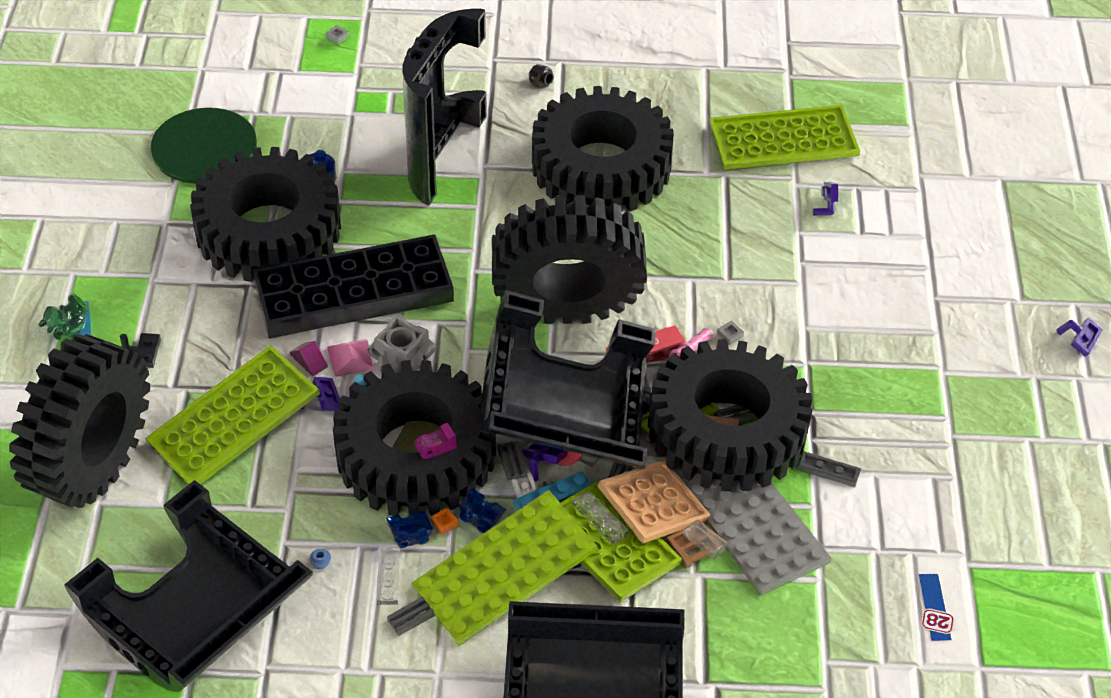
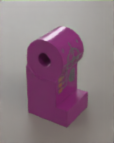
(436, 442)

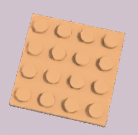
(653, 501)

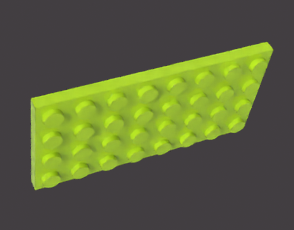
(783, 137)
(232, 416)
(504, 566)

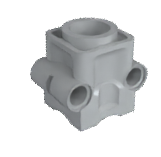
(401, 342)

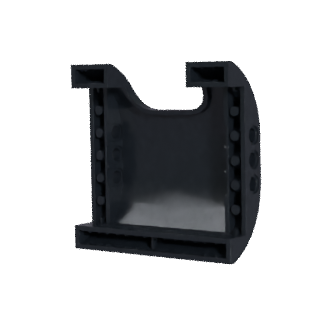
(429, 113)
(563, 401)
(199, 605)
(593, 651)

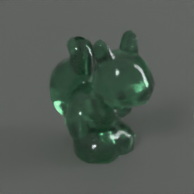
(71, 314)

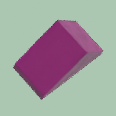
(309, 357)

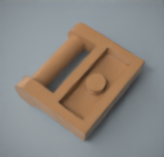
(681, 545)

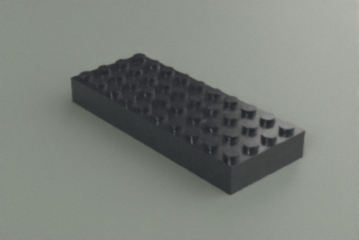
(352, 286)

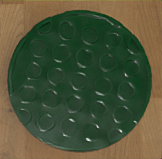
(198, 139)

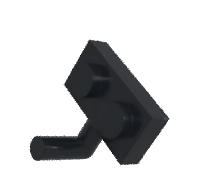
(147, 347)

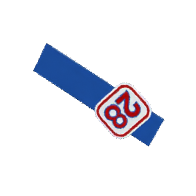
(935, 616)

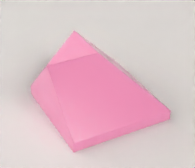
(350, 357)

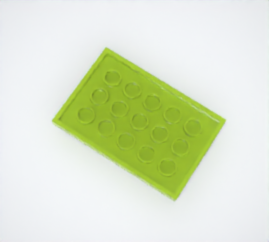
(627, 563)

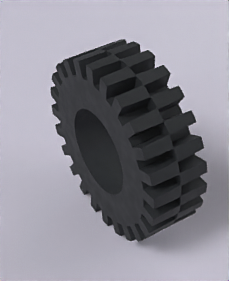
(609, 120)
(263, 182)
(600, 237)
(79, 420)
(722, 449)
(405, 476)

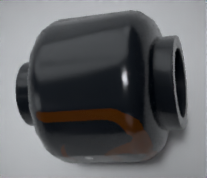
(541, 75)

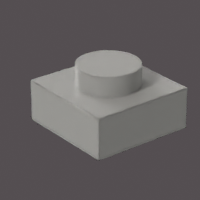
(337, 34)
(730, 332)

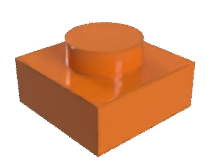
(444, 521)

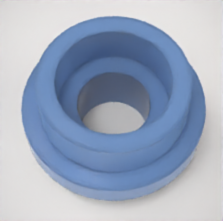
(320, 563)

